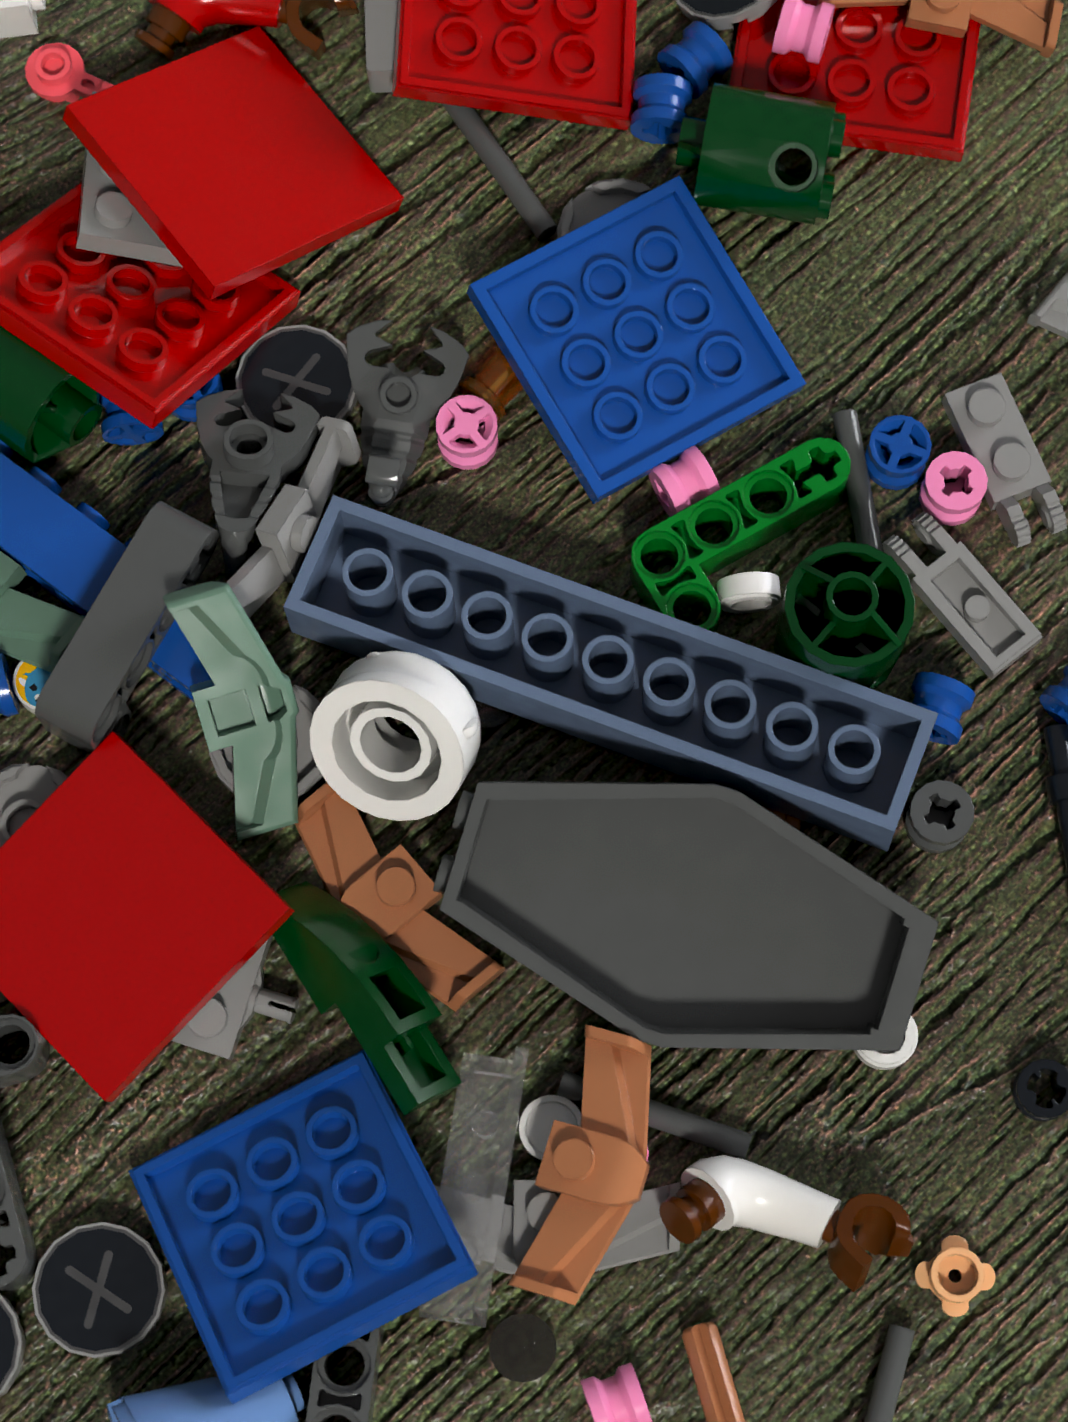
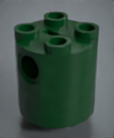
(741, 148)
(41, 402)
(846, 613)

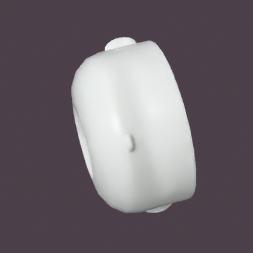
(376, 764)

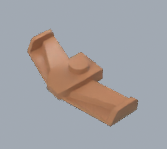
(1027, 21)
(391, 899)
(592, 1167)

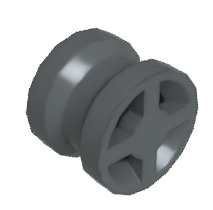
(928, 825)

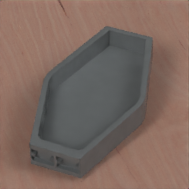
(686, 914)

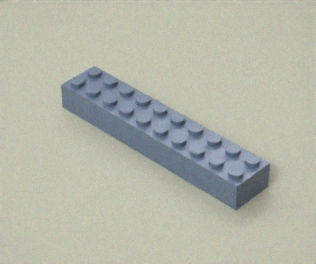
(614, 671)

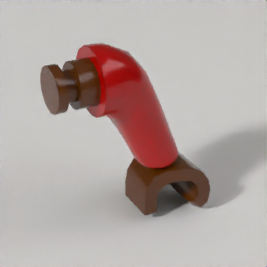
(175, 18)

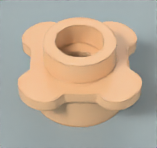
(974, 1275)

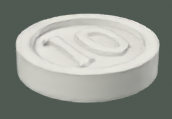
(538, 1120)

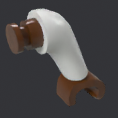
(742, 1194)

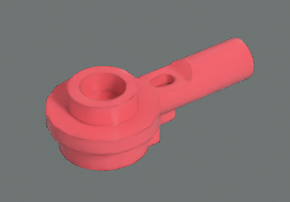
(60, 75)

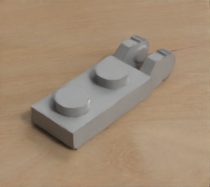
(996, 435)
(965, 598)

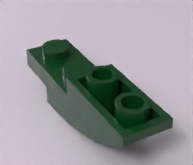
(381, 999)

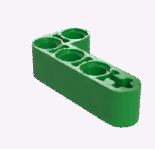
(745, 526)

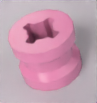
(803, 29)
(463, 418)
(683, 481)
(947, 500)
(616, 1397)

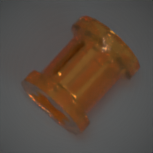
(494, 384)

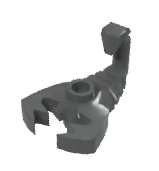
(398, 406)
(249, 463)

